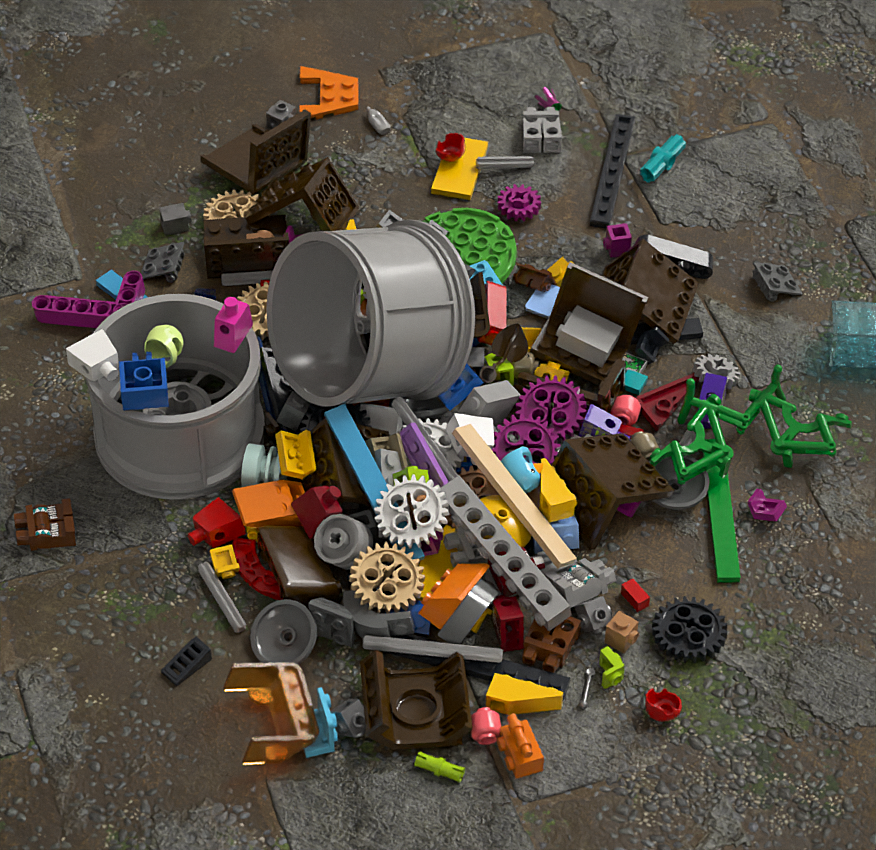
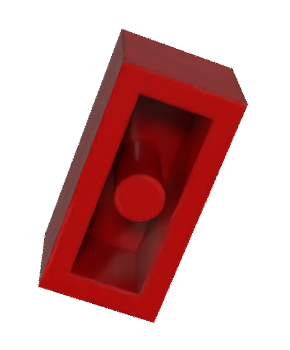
(635, 595)

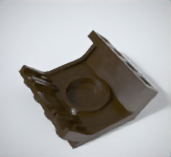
(415, 704)

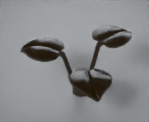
(509, 345)

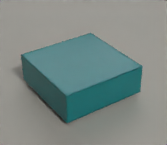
(635, 381)

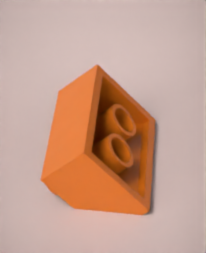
(451, 592)

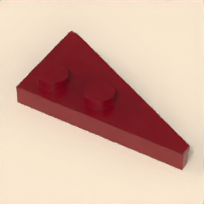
(663, 401)

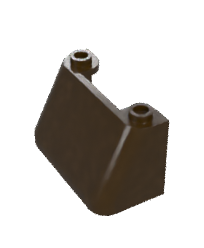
(296, 564)

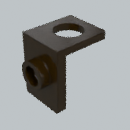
(270, 428)

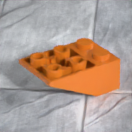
(268, 503)

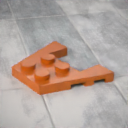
(337, 92)

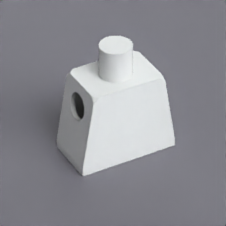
(94, 357)
(482, 425)

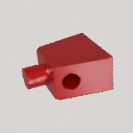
(216, 525)

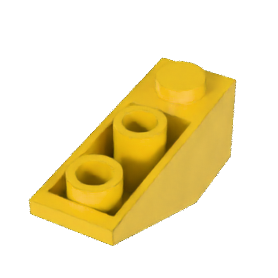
(554, 497)
(519, 697)

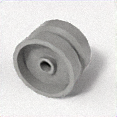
(341, 540)

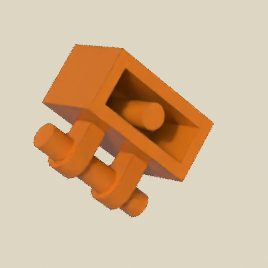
(520, 748)

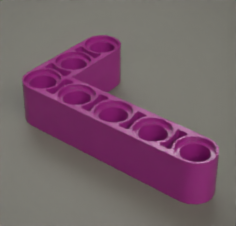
(86, 311)

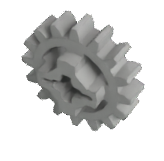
(716, 366)

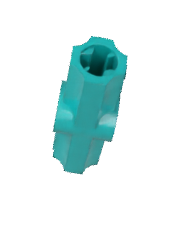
(662, 158)

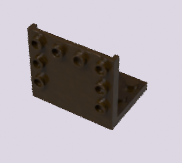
(263, 155)
(321, 191)
(230, 250)
(662, 281)
(600, 297)
(333, 466)
(604, 475)

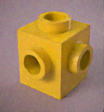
(550, 370)

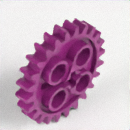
(571, 411)
(521, 429)

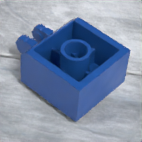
(143, 383)

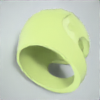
(164, 342)

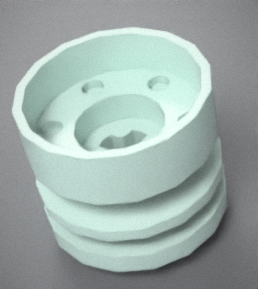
(259, 467)

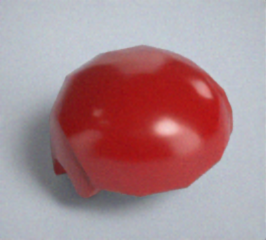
(451, 148)
(662, 705)

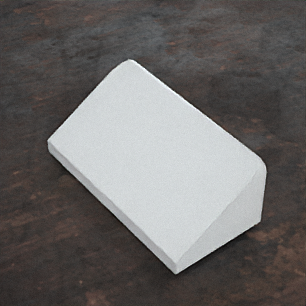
(383, 417)

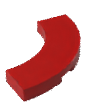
(252, 570)

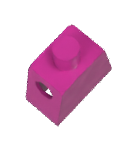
(232, 317)

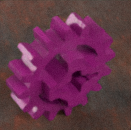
(519, 202)

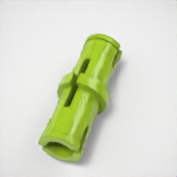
(439, 767)

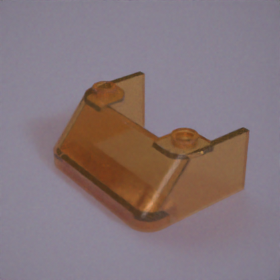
(287, 694)

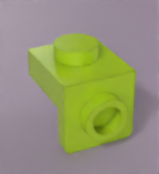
(613, 667)

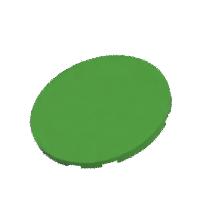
(479, 238)

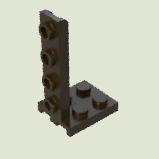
(607, 393)

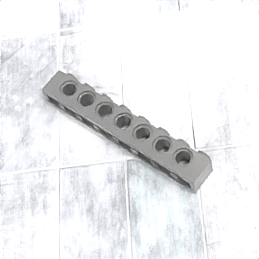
(548, 615)

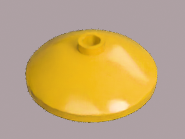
(510, 522)

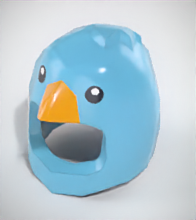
(522, 469)

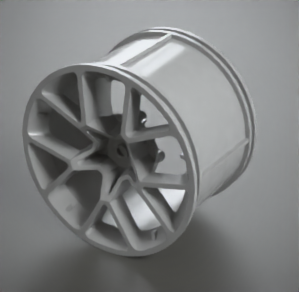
(415, 312)

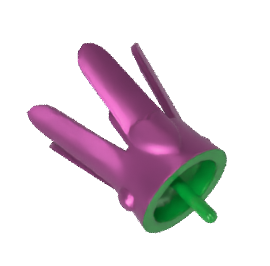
(552, 102)

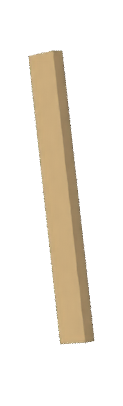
(514, 496)

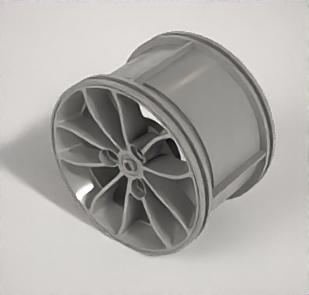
(201, 436)

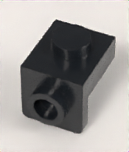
(649, 344)

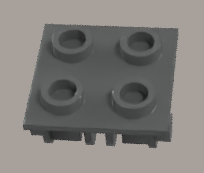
(164, 261)
(774, 280)

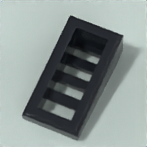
(194, 648)

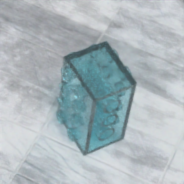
(852, 334)

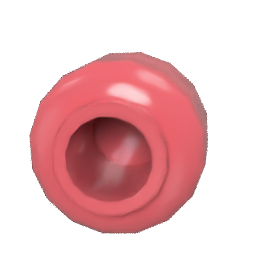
(627, 409)
(485, 726)

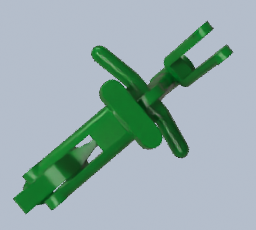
(784, 444)
(719, 453)

